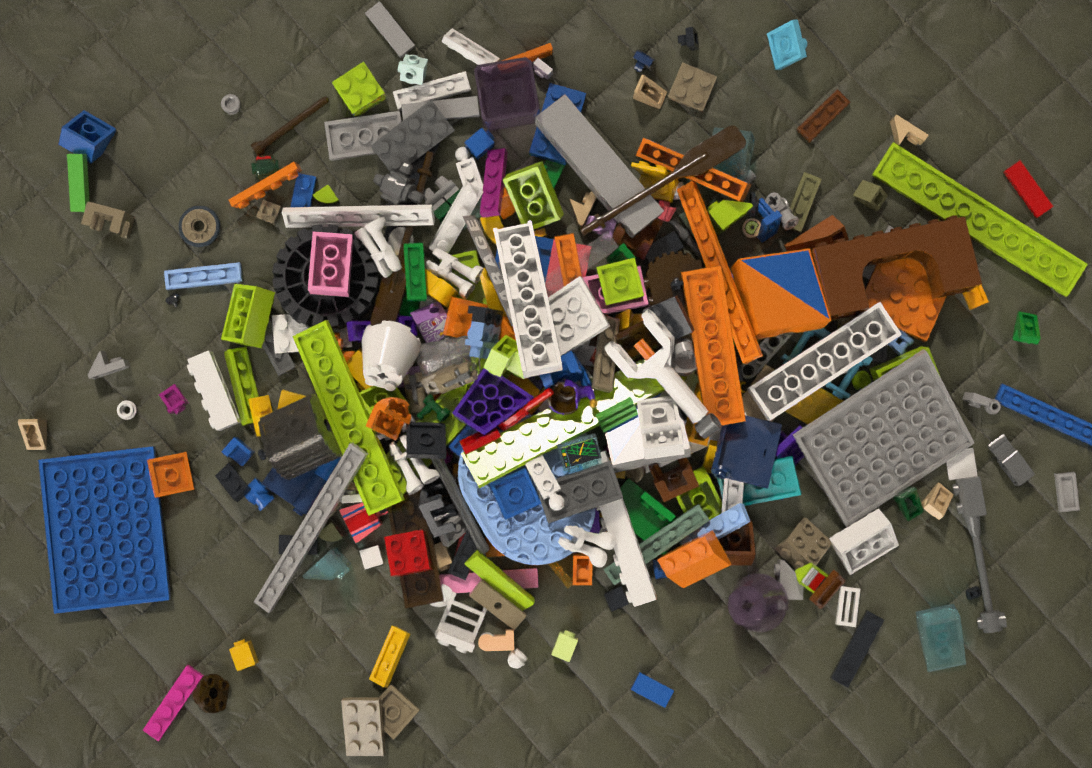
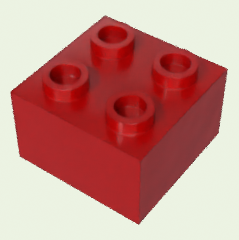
(408, 553)

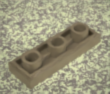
(506, 612)

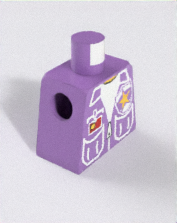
(431, 321)

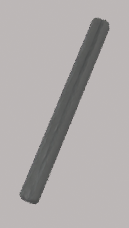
(461, 505)

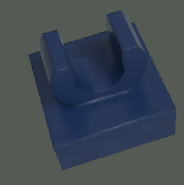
(643, 59)

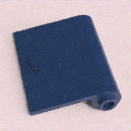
(742, 454)

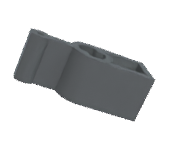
(1010, 460)

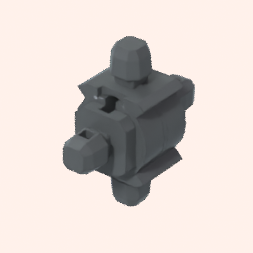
(398, 186)

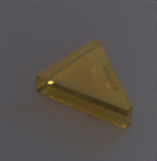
(567, 581)

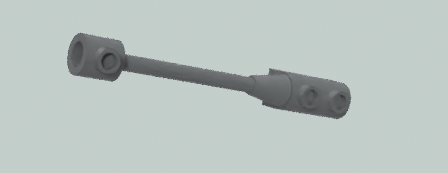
(972, 507)

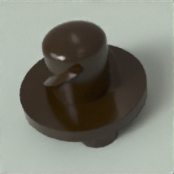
(211, 693)

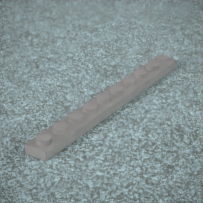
(311, 527)

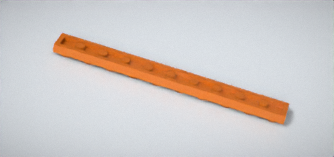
(713, 256)

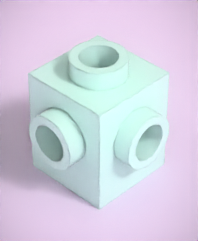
(413, 69)

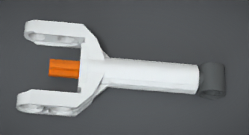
(659, 367)

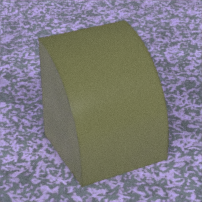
(870, 195)

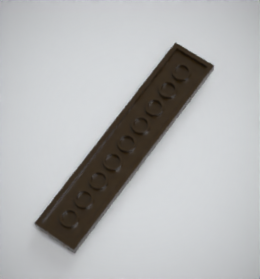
(405, 517)

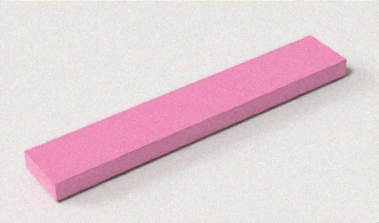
(524, 577)

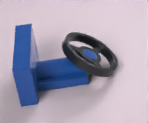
(771, 220)

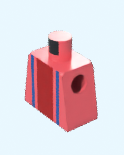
(359, 522)

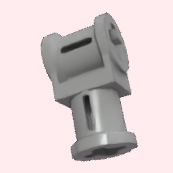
(778, 203)

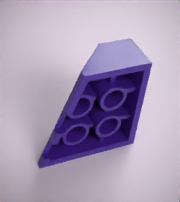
(490, 402)

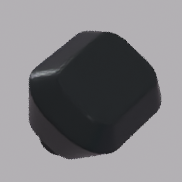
(172, 299)
(973, 593)

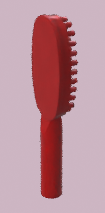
(520, 414)

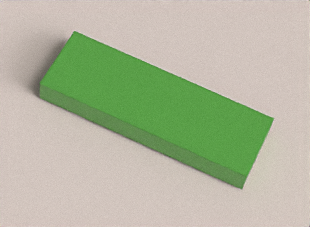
(78, 182)

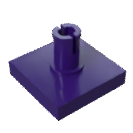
(789, 447)

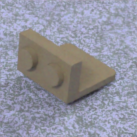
(804, 545)

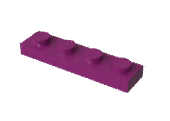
(493, 182)

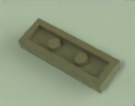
(804, 198)

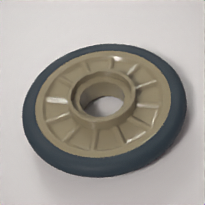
(190, 218)

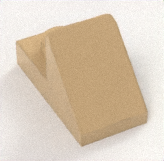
(902, 128)
(582, 211)
(937, 501)

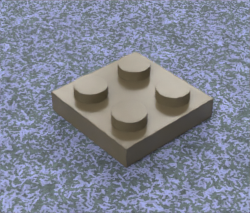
(692, 87)
(396, 711)

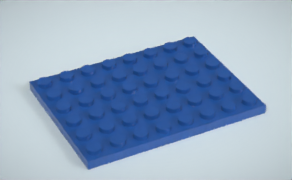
(103, 530)

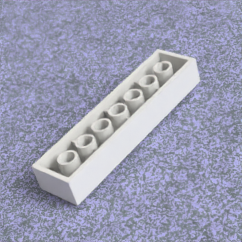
(824, 361)

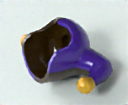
(568, 396)

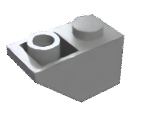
(788, 579)

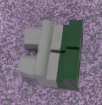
(447, 191)

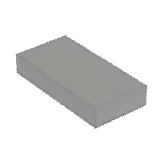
(1067, 492)

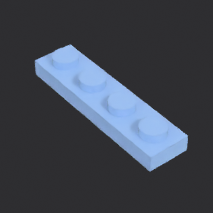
(722, 524)

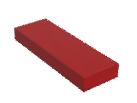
(1028, 189)

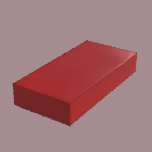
(478, 440)

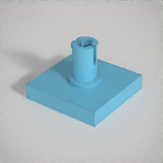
(787, 44)

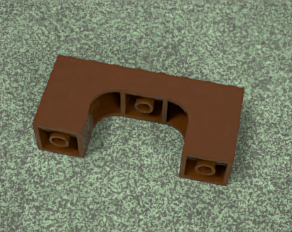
(938, 246)

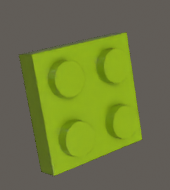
(620, 281)

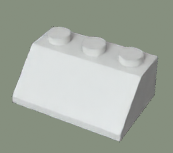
(864, 541)

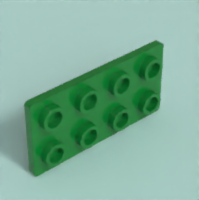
(644, 511)

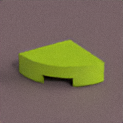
(326, 195)

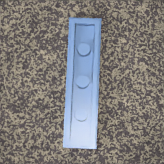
(203, 276)

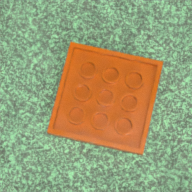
(905, 295)

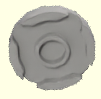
(683, 357)

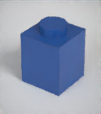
(480, 143)

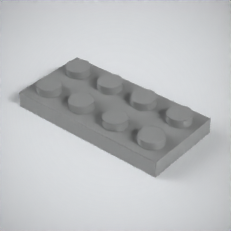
(355, 135)

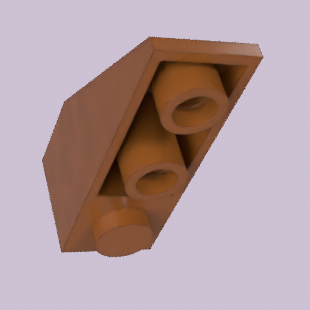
(826, 231)

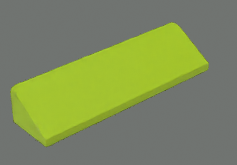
(242, 381)
(499, 581)

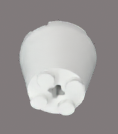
(388, 354)

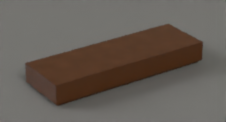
(823, 115)

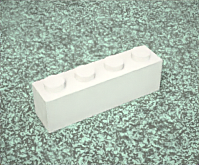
(213, 390)

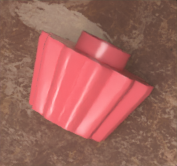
(668, 211)

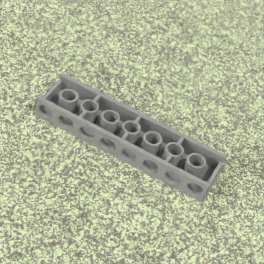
(596, 164)

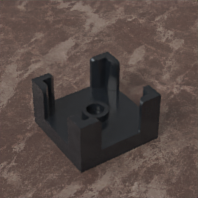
(434, 509)

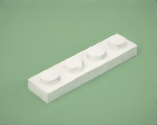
(454, 222)

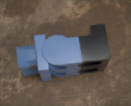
(483, 331)

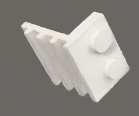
(454, 635)

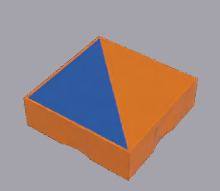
(781, 293)

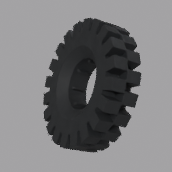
(312, 308)

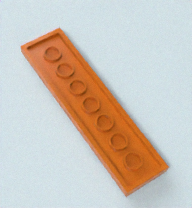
(713, 344)

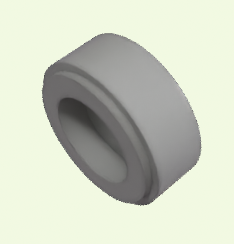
(231, 104)

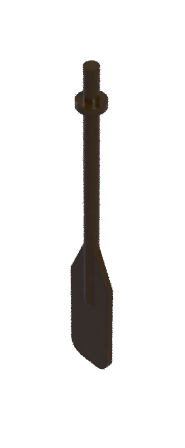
(694, 163)
(394, 286)

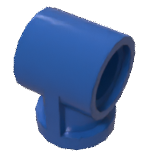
(258, 494)

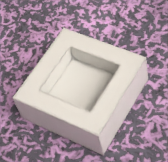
(371, 557)

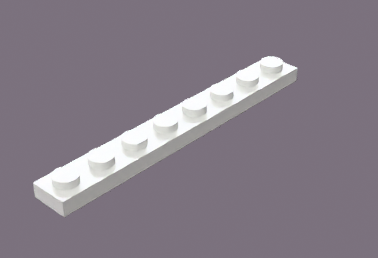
(358, 215)

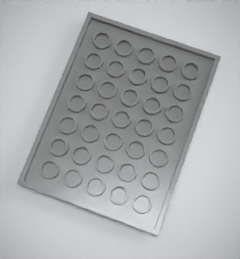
(884, 438)

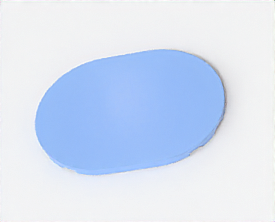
(527, 535)

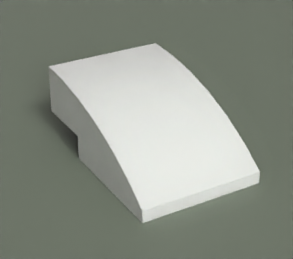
(660, 427)

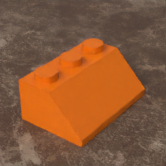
(694, 560)

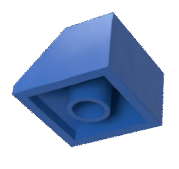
(86, 135)

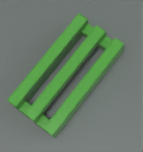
(617, 417)

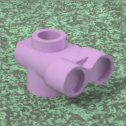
(610, 225)

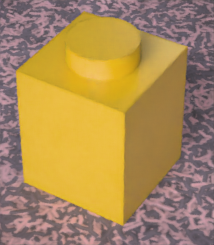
(243, 654)

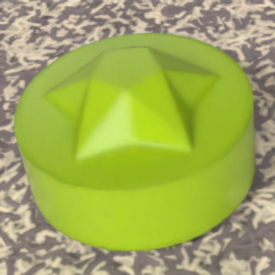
(861, 380)

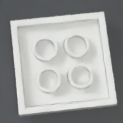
(575, 315)

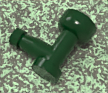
(430, 403)

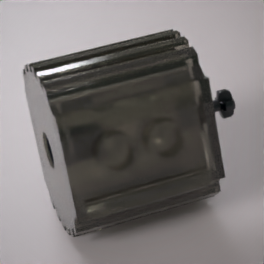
(298, 438)

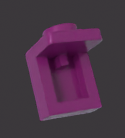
(174, 399)

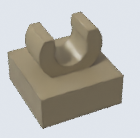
(269, 212)

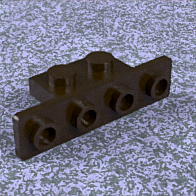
(631, 336)

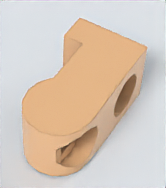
(492, 642)

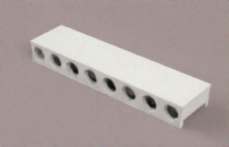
(528, 300)

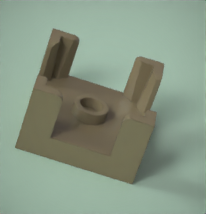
(96, 215)

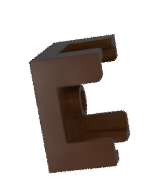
(641, 242)
(674, 481)

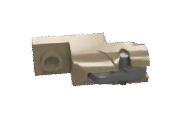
(449, 378)
(414, 393)

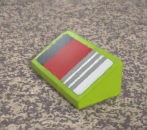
(810, 576)

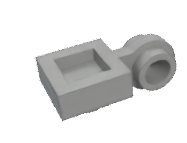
(977, 400)

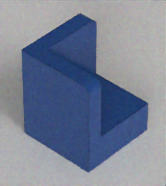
(238, 451)

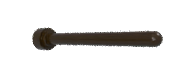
(260, 146)

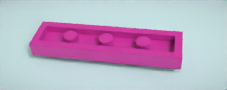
(173, 703)

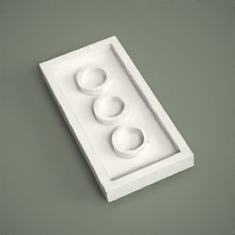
(285, 327)

